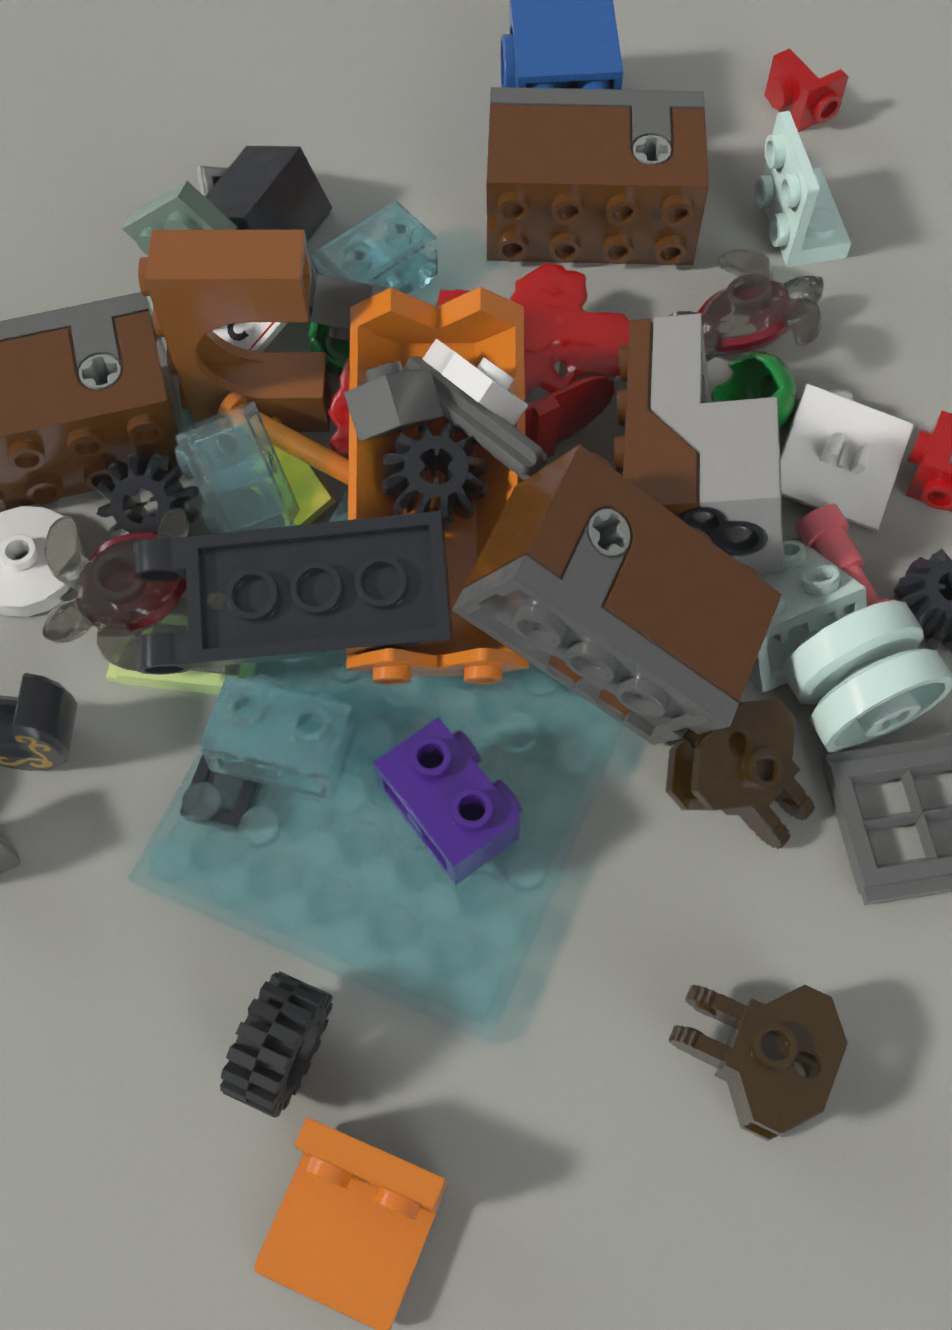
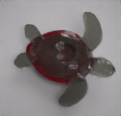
(756, 308)
(108, 590)

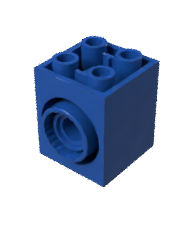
(561, 45)

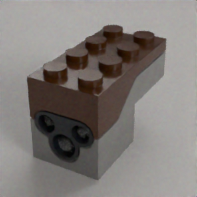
(699, 457)

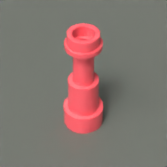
(827, 534)

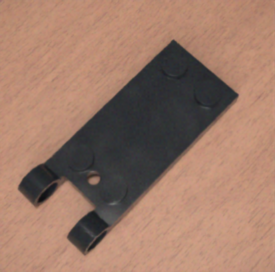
(301, 591)

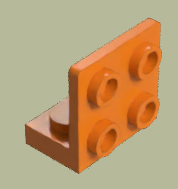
(350, 1226)

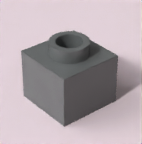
(334, 299)
(393, 401)

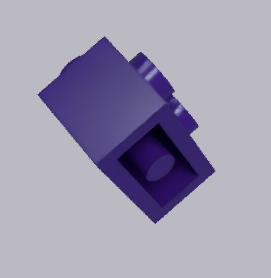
(449, 799)

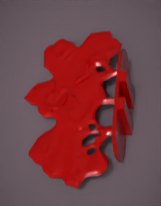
(553, 332)

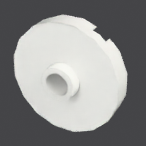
(27, 583)

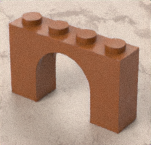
(225, 279)

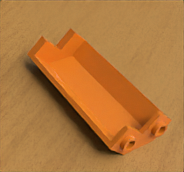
(392, 330)

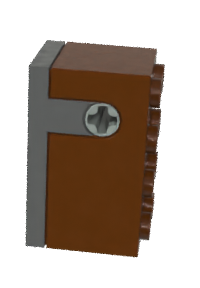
(595, 175)
(79, 395)
(620, 600)

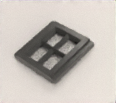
(895, 816)

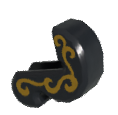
(36, 725)

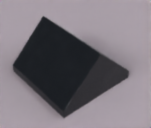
(271, 191)

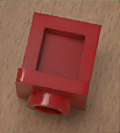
(798, 90)
(933, 472)

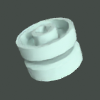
(867, 675)

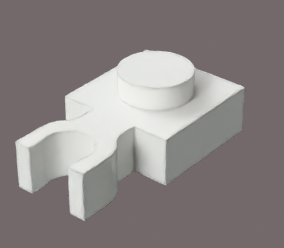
(483, 383)

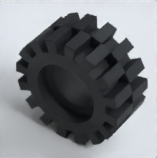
(276, 1044)

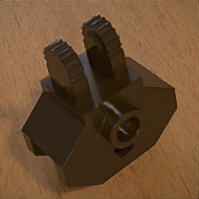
(742, 770)
(762, 1054)

